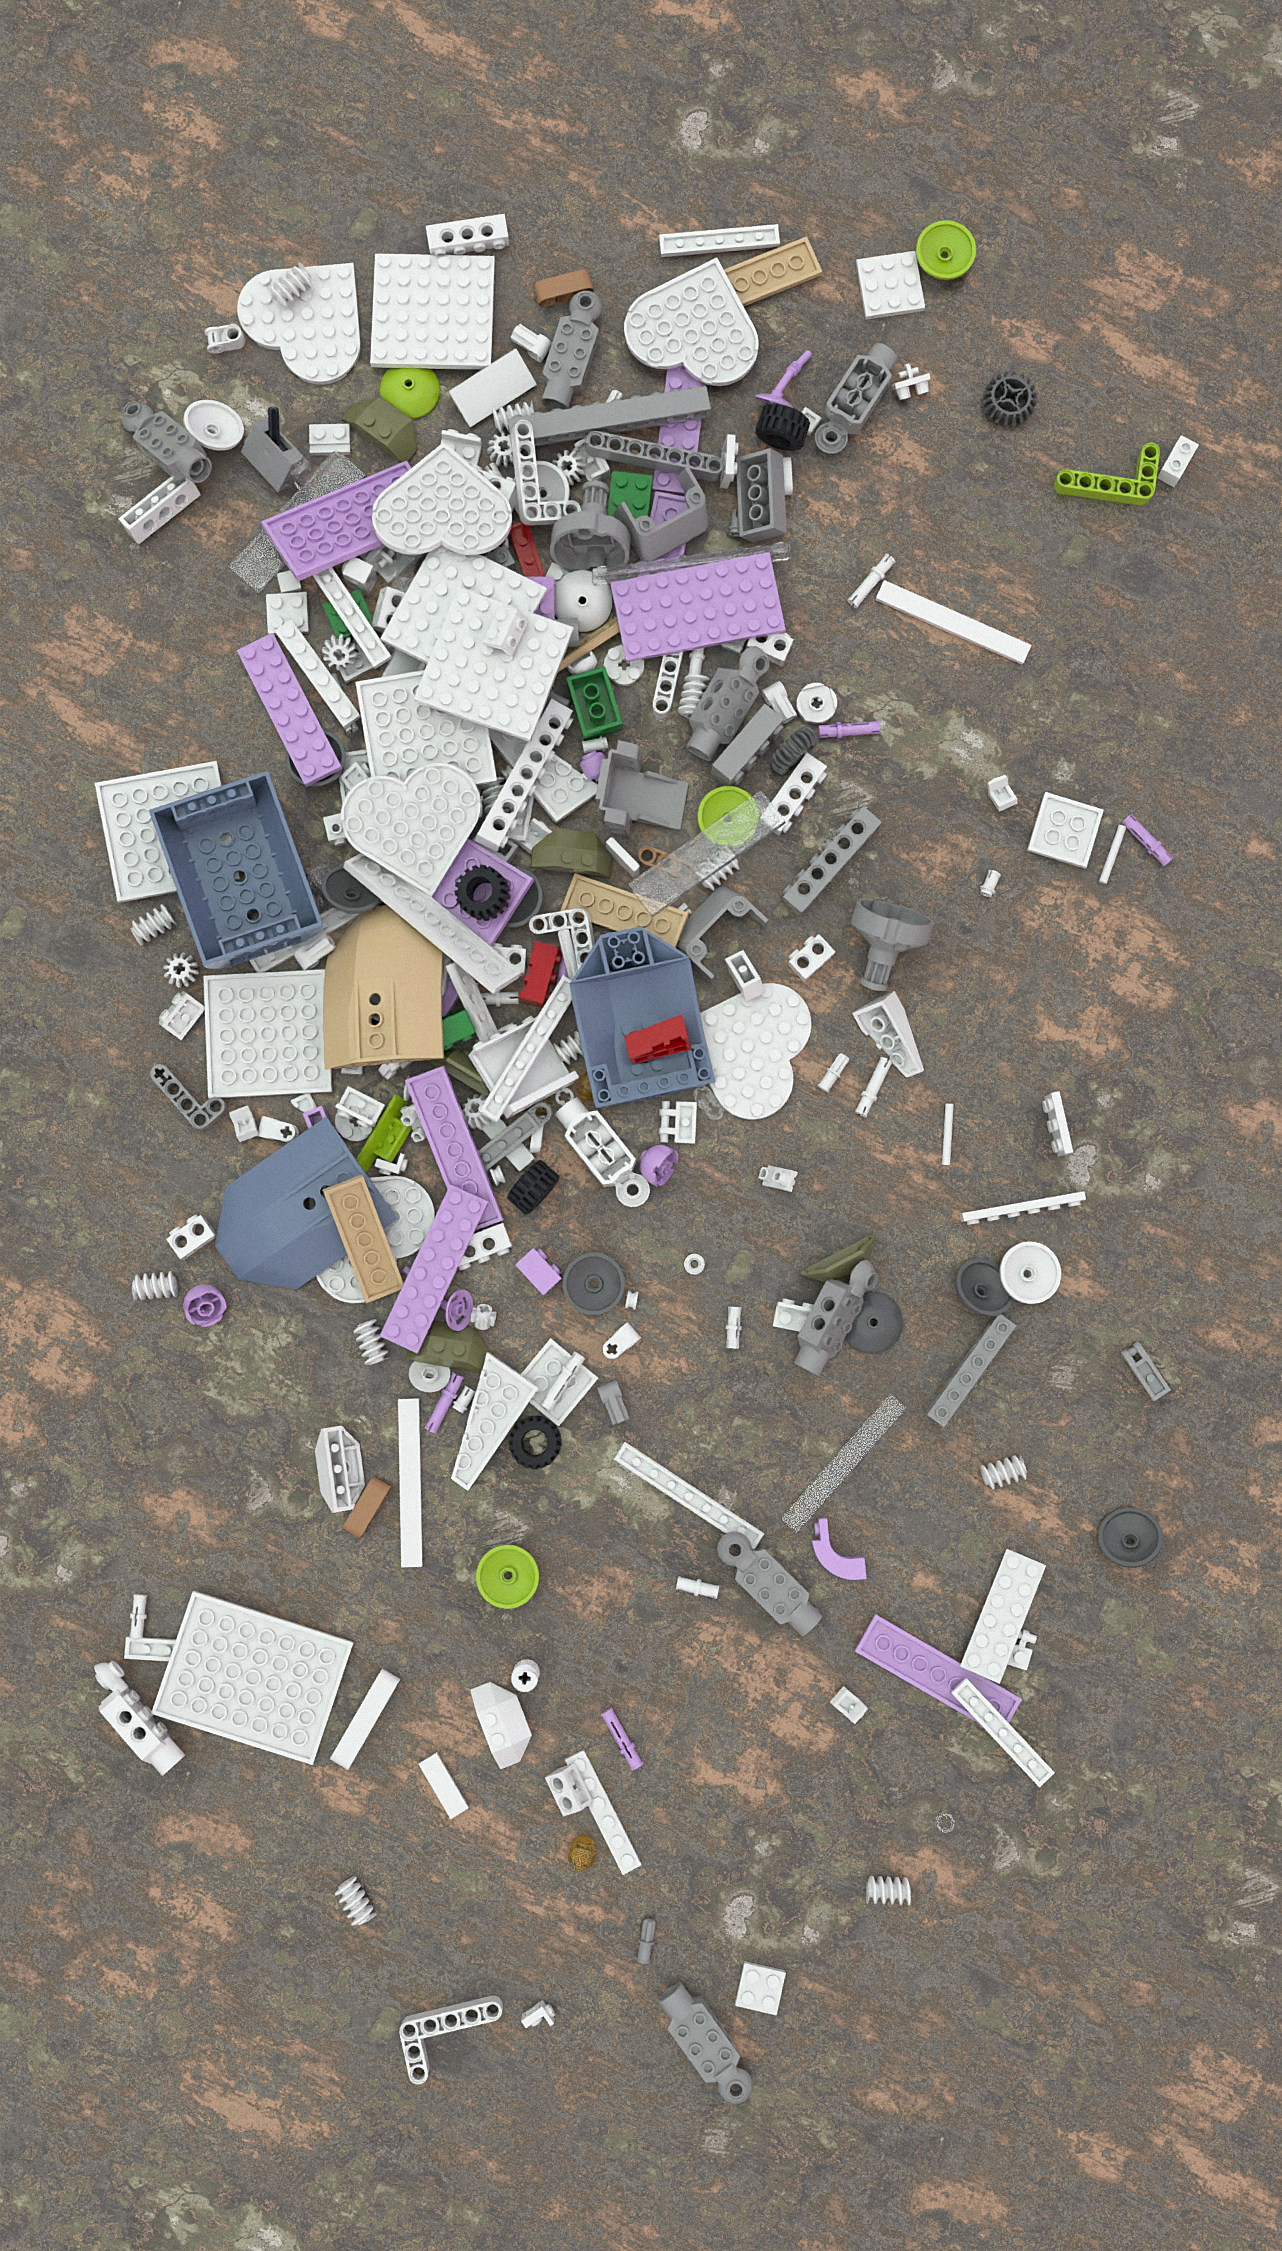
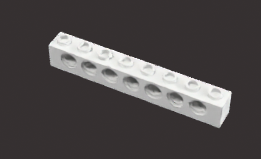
(556, 714)

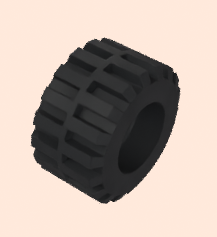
(782, 427)
(471, 881)
(533, 1187)
(516, 1442)

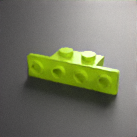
(387, 1135)

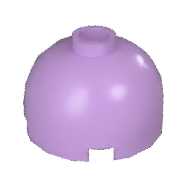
(657, 1164)
(204, 1305)

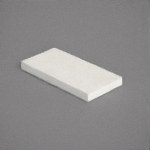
(492, 387)

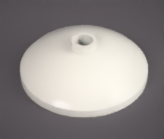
(213, 424)
(550, 480)
(597, 605)
(1042, 1269)

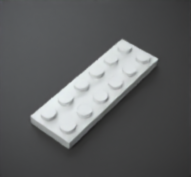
(1003, 1616)

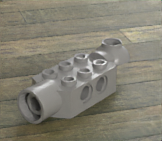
(571, 351)
(856, 397)
(167, 443)
(726, 703)
(833, 1317)
(769, 1583)
(705, 2042)

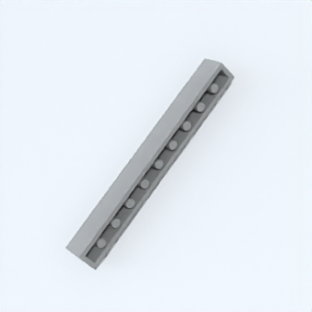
(616, 415)

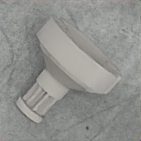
(590, 536)
(889, 932)

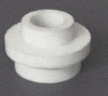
(699, 1259)

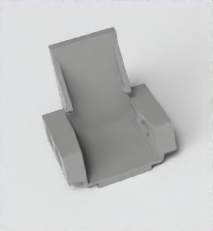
(631, 796)

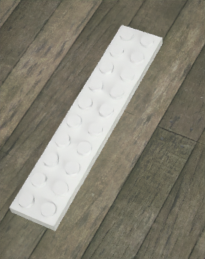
(435, 923)

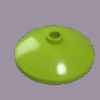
(948, 239)
(414, 400)
(719, 803)
(496, 1587)

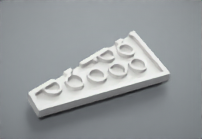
(561, 786)
(495, 1409)

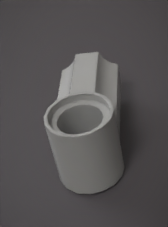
(612, 1398)

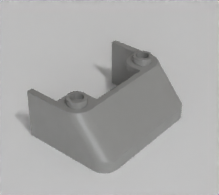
(655, 541)
(705, 916)

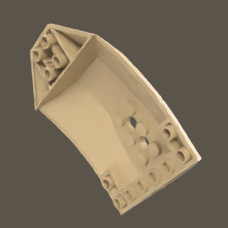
(406, 969)

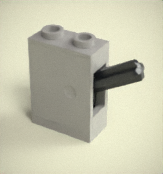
(271, 451)

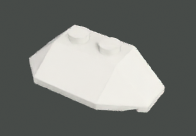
(339, 1468)
(501, 1723)

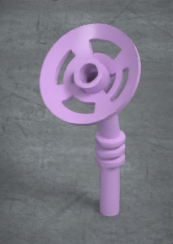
(791, 371)
(453, 1308)

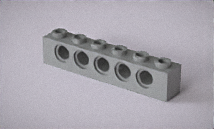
(868, 824)
(970, 1370)

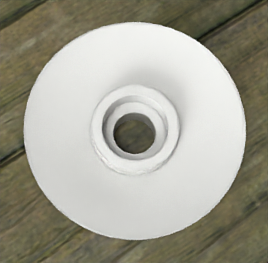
(420, 1371)

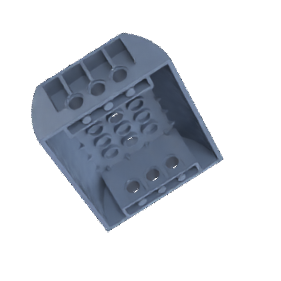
(206, 871)

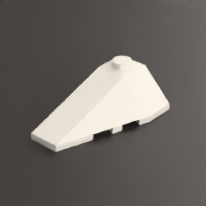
(889, 1027)

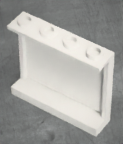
(542, 1080)

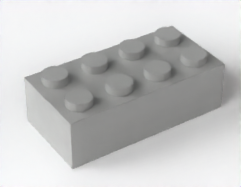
(761, 495)
(747, 746)

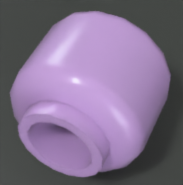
(591, 764)

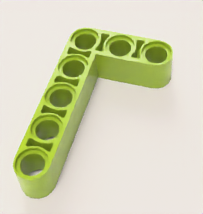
(1113, 483)

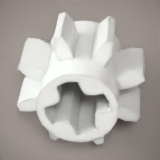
(483, 1316)

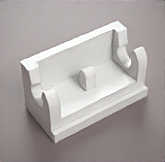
(596, 468)

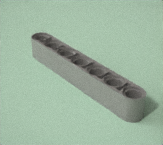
(644, 459)

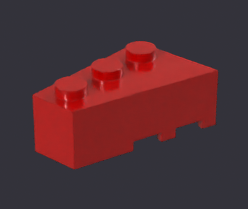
(540, 974)
(658, 1040)

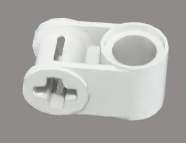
(220, 338)
(275, 1129)
(623, 1339)

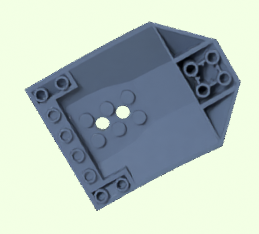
(625, 987)
(263, 1220)

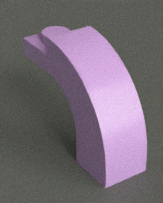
(844, 1567)

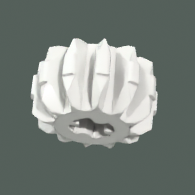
(496, 453)
(574, 462)
(331, 651)
(184, 976)
(471, 1111)

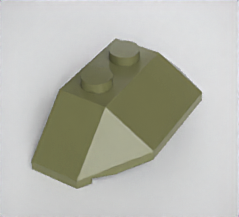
(384, 427)
(572, 853)
(462, 1069)
(842, 1262)
(452, 1348)

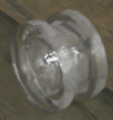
(938, 1821)

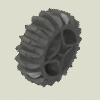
(1022, 390)
(793, 750)

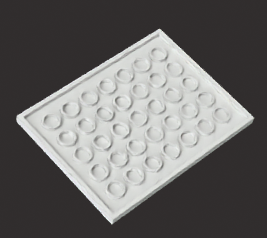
(252, 1677)

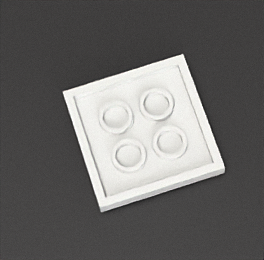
(890, 285)
(1065, 830)
(544, 1372)

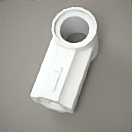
(535, 345)
(776, 697)
(309, 955)

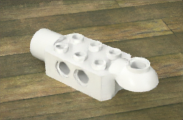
(602, 1151)
(155, 1744)

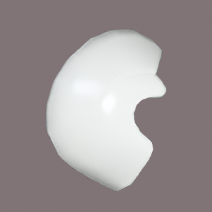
(583, 664)

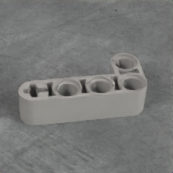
(184, 1095)

